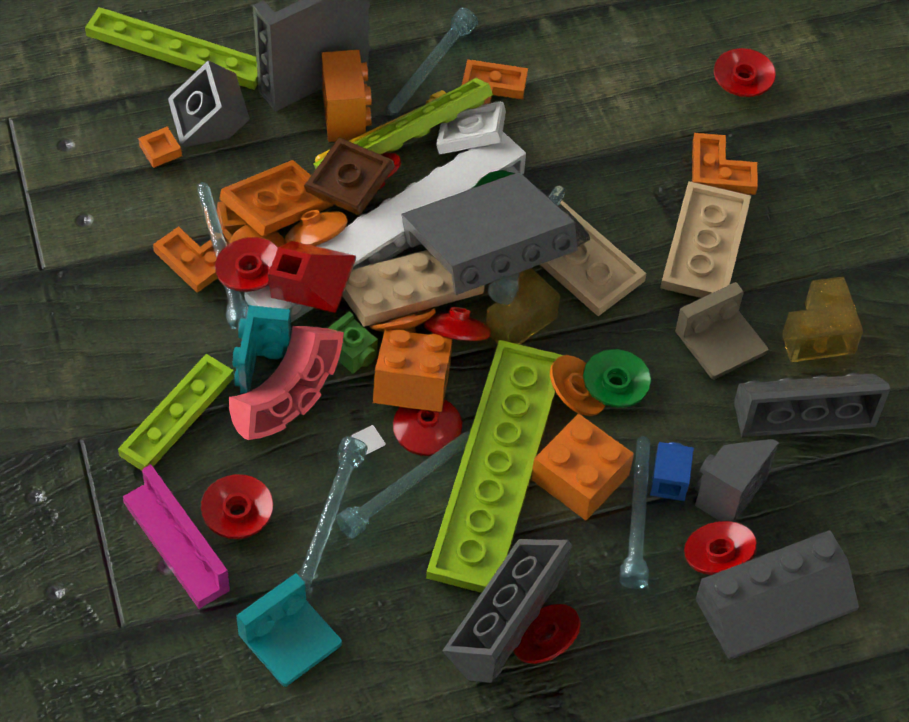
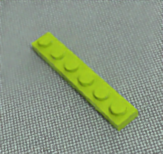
(169, 45)
(422, 119)

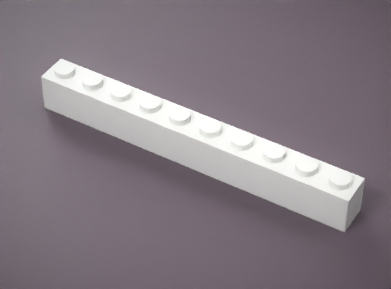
(381, 233)

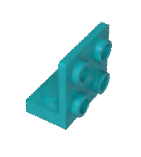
(263, 333)
(287, 631)

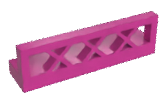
(177, 539)

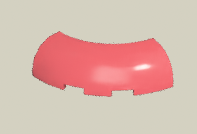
(292, 386)

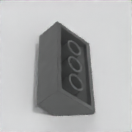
(810, 404)
(778, 594)
(507, 607)

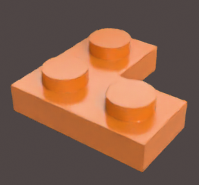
(503, 79)
(713, 169)
(188, 259)

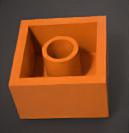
(345, 94)
(412, 370)
(582, 466)

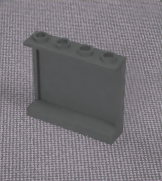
(292, 44)
(491, 231)

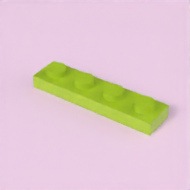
(176, 413)

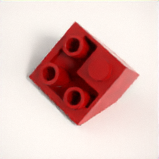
(310, 275)

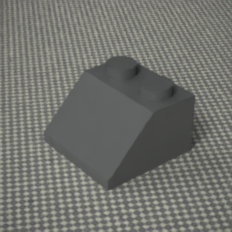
(208, 106)
(734, 478)

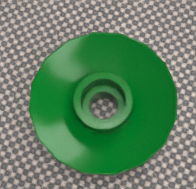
(620, 368)

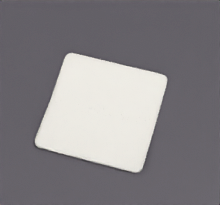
(371, 438)

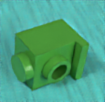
(358, 344)

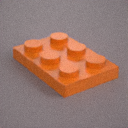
(272, 198)

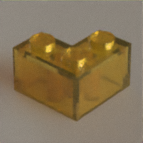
(529, 312)
(827, 326)

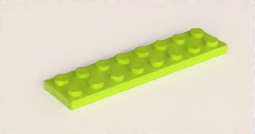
(495, 468)

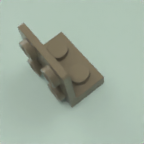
(719, 332)

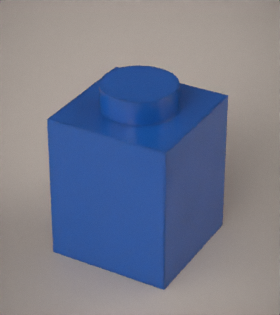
(672, 471)

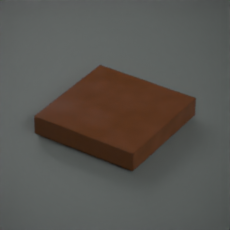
(349, 176)

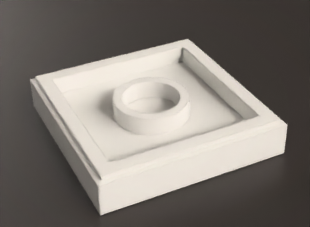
(472, 128)

